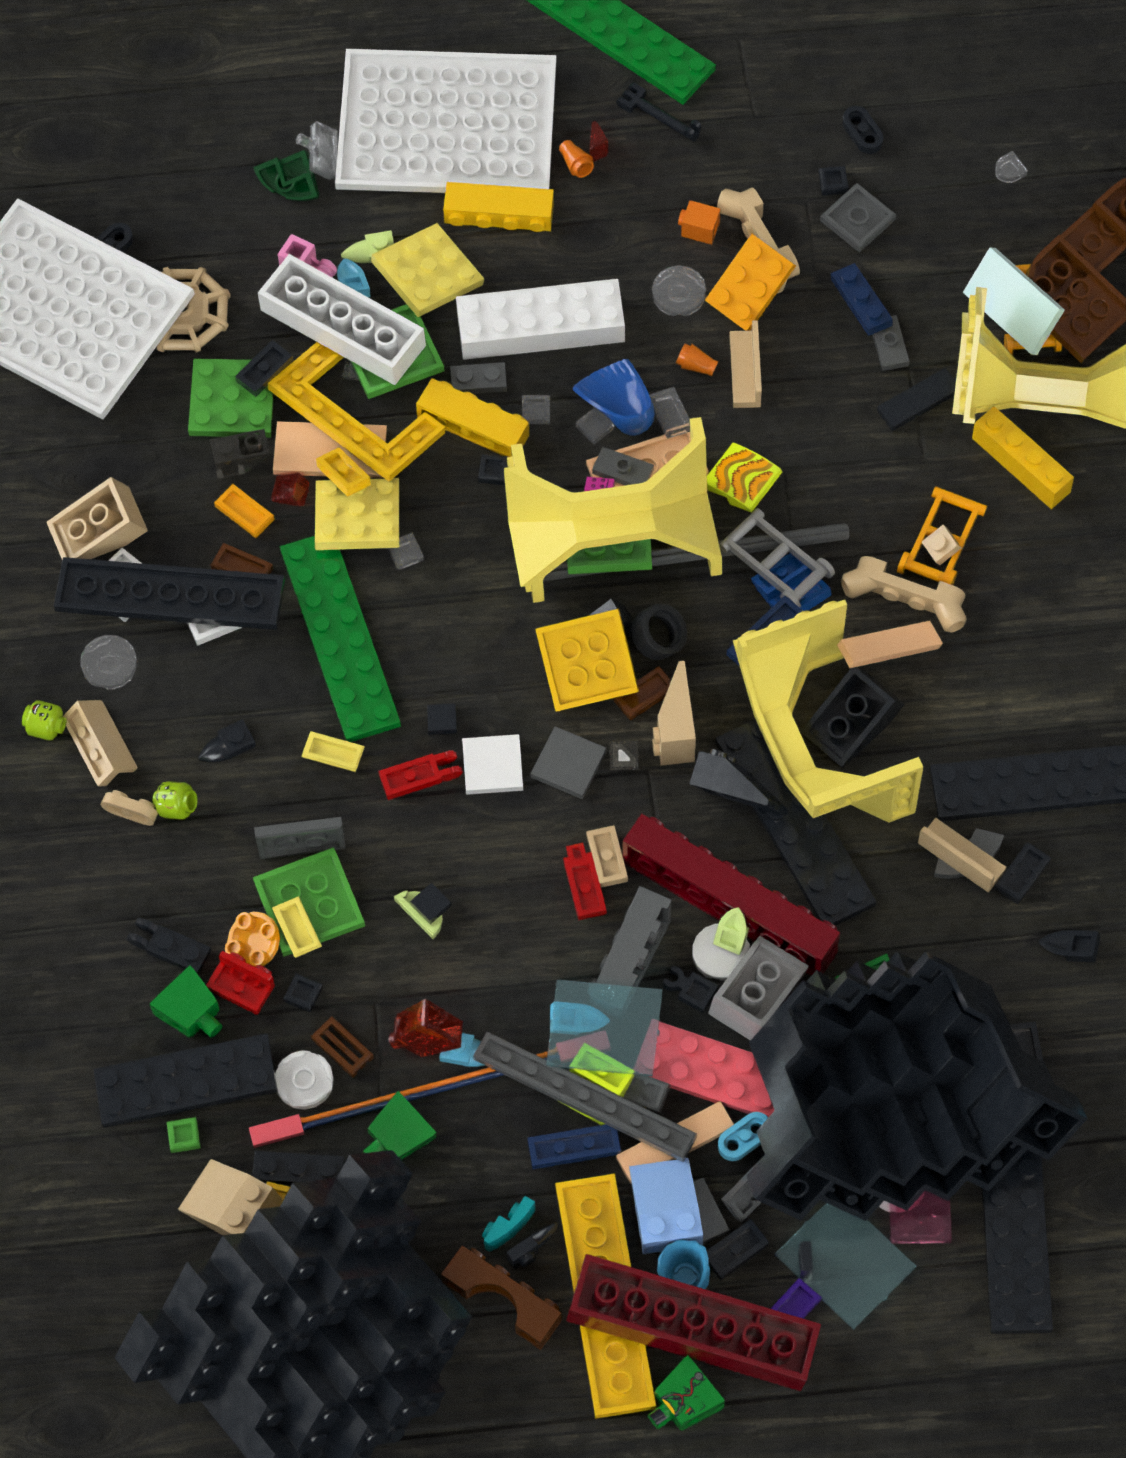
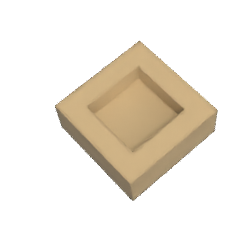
(941, 545)

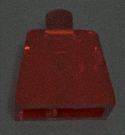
(426, 1030)

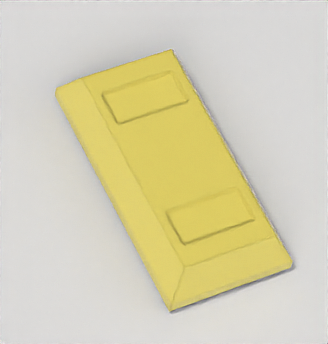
(333, 751)
(296, 927)

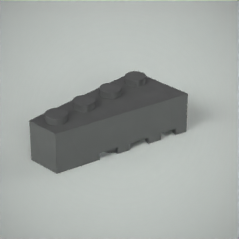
(636, 940)

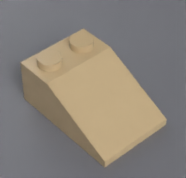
(98, 522)
(675, 732)
(227, 1198)

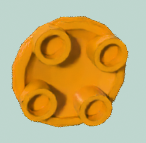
(254, 938)

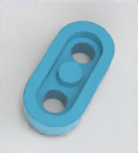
(742, 1136)

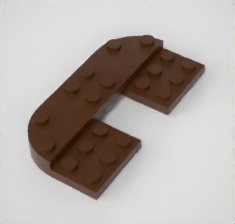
(1071, 274)

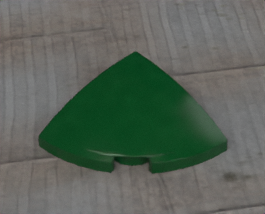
(289, 177)

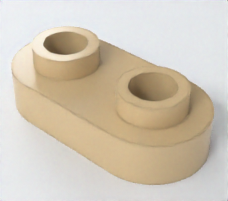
(123, 806)

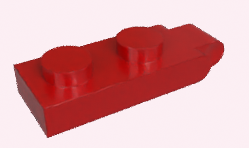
(584, 882)

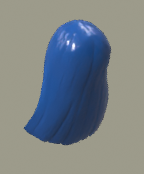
(620, 396)

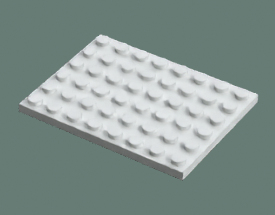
(445, 118)
(78, 309)

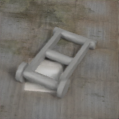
(820, 567)

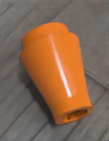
(577, 160)
(696, 360)

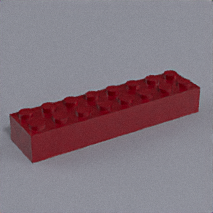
(719, 887)
(693, 1322)

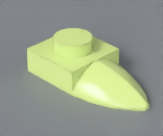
(362, 251)
(732, 931)

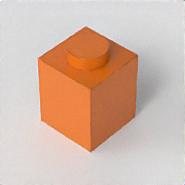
(699, 222)

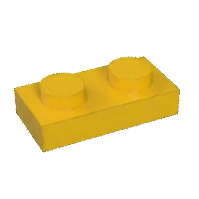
(343, 471)

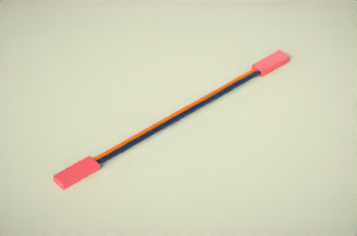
(292, 1126)

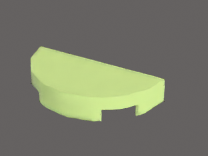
(404, 899)

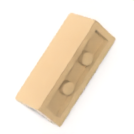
(746, 367)
(98, 741)
(961, 854)

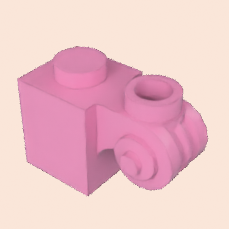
(305, 252)

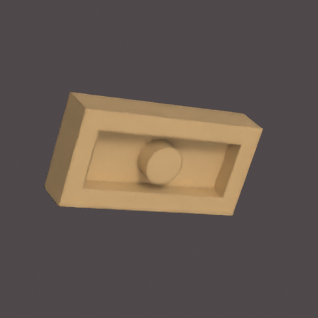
(607, 856)

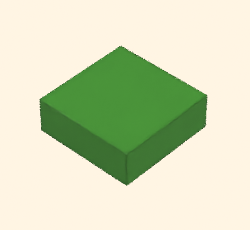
(183, 1135)

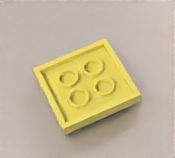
(427, 270)
(357, 521)

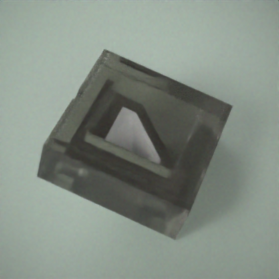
(624, 755)

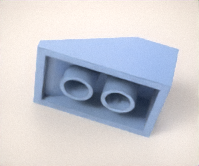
(665, 1204)

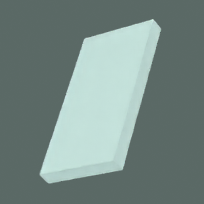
(1015, 301)

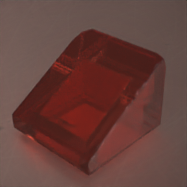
(598, 142)
(290, 489)

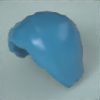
(685, 1263)

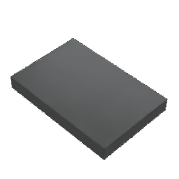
(299, 838)

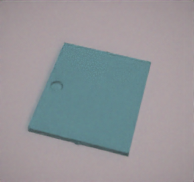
(604, 1027)
(851, 1262)

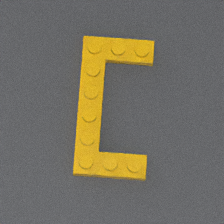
(389, 459)

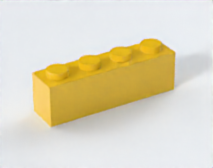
(498, 206)
(472, 418)
(1022, 457)

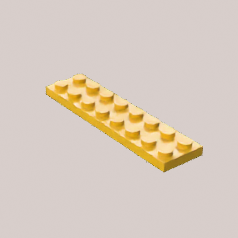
(595, 1226)

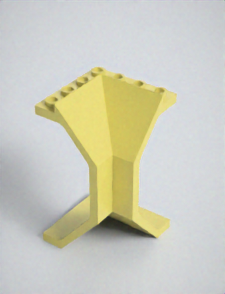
(995, 378)
(555, 523)
(774, 673)

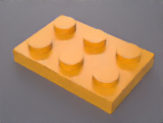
(750, 282)

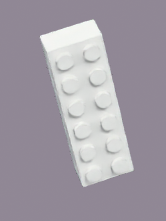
(342, 319)
(540, 319)

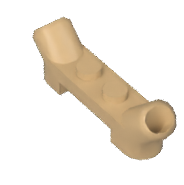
(749, 209)
(872, 576)

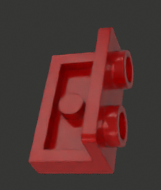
(241, 982)

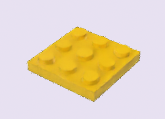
(587, 660)

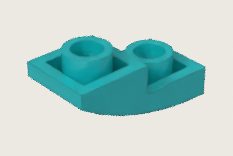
(503, 1230)

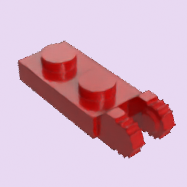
(418, 774)

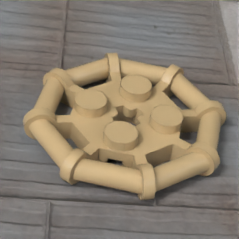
(197, 311)

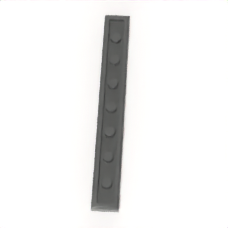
(585, 1096)

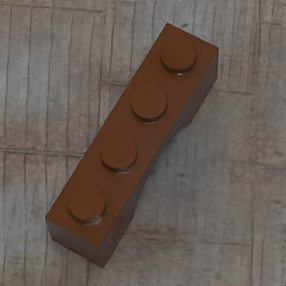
(471, 1275)

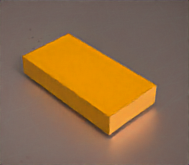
(244, 511)

